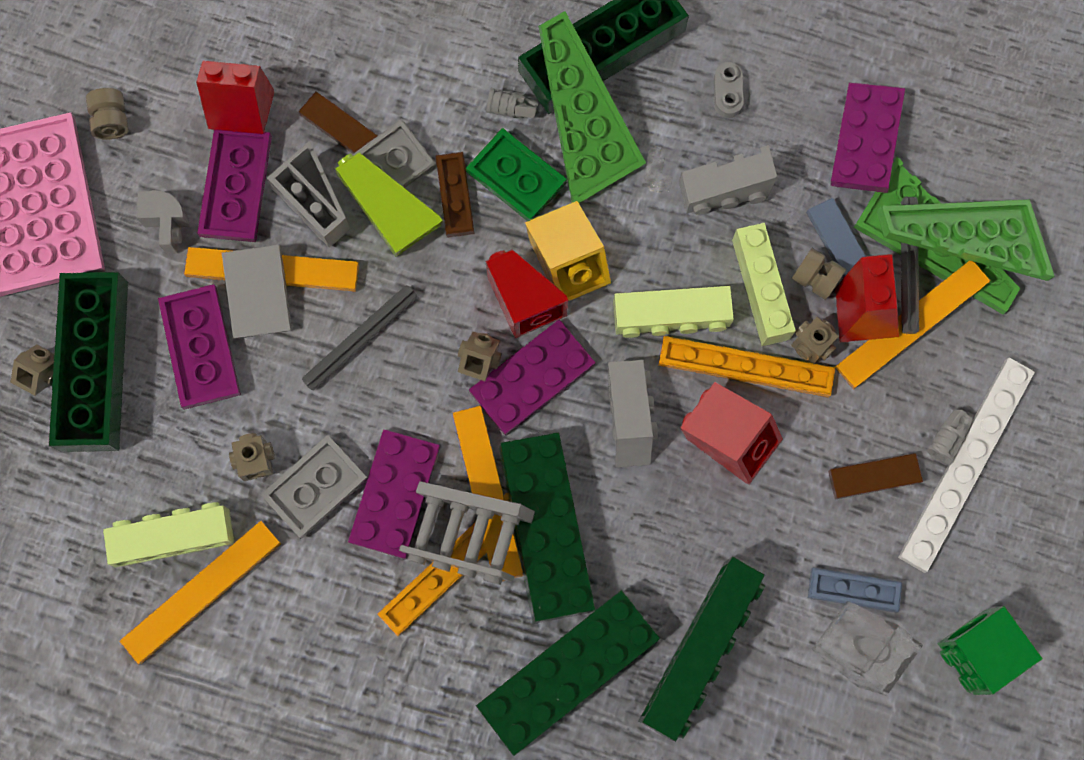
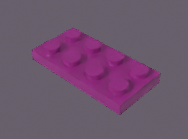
(868, 137)
(234, 186)
(199, 346)
(532, 377)
(390, 499)

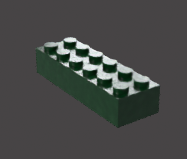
(613, 39)
(88, 362)
(550, 544)
(701, 649)
(567, 672)

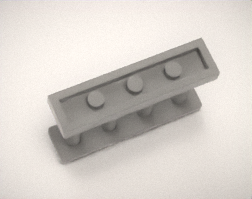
(460, 503)

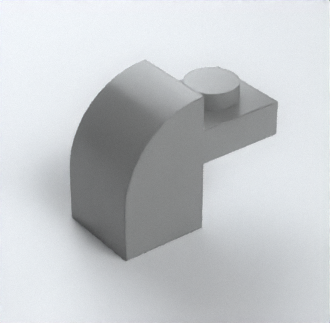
(163, 211)

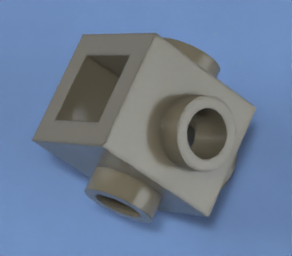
(808, 347)
(479, 355)
(33, 370)
(256, 466)

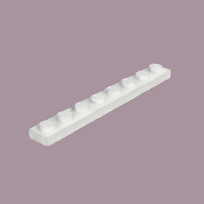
(966, 465)

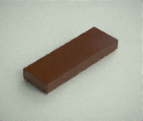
(336, 123)
(454, 194)
(875, 476)

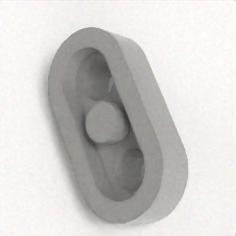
(728, 88)

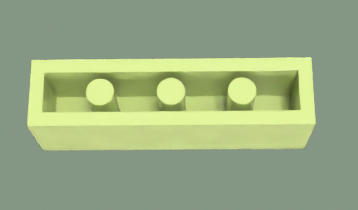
(763, 284)
(673, 311)
(169, 535)

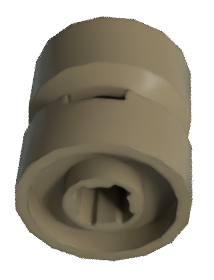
(108, 113)
(819, 273)

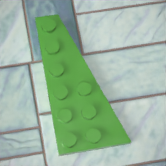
(589, 126)
(983, 232)
(996, 294)

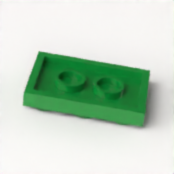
(516, 175)

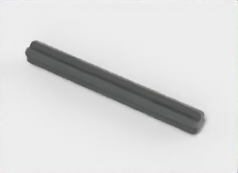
(909, 282)
(359, 337)

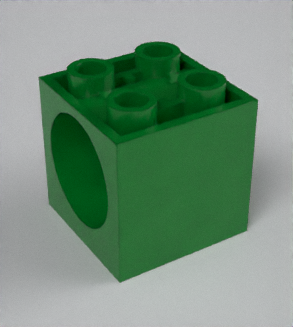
(989, 651)

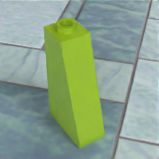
(390, 207)

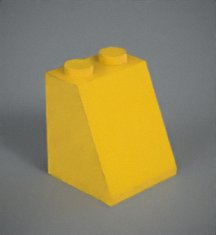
(569, 250)

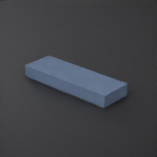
(835, 234)
(857, 589)

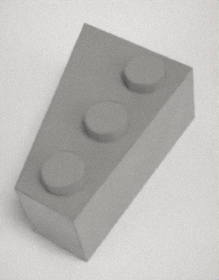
(728, 184)
(309, 194)
(631, 413)

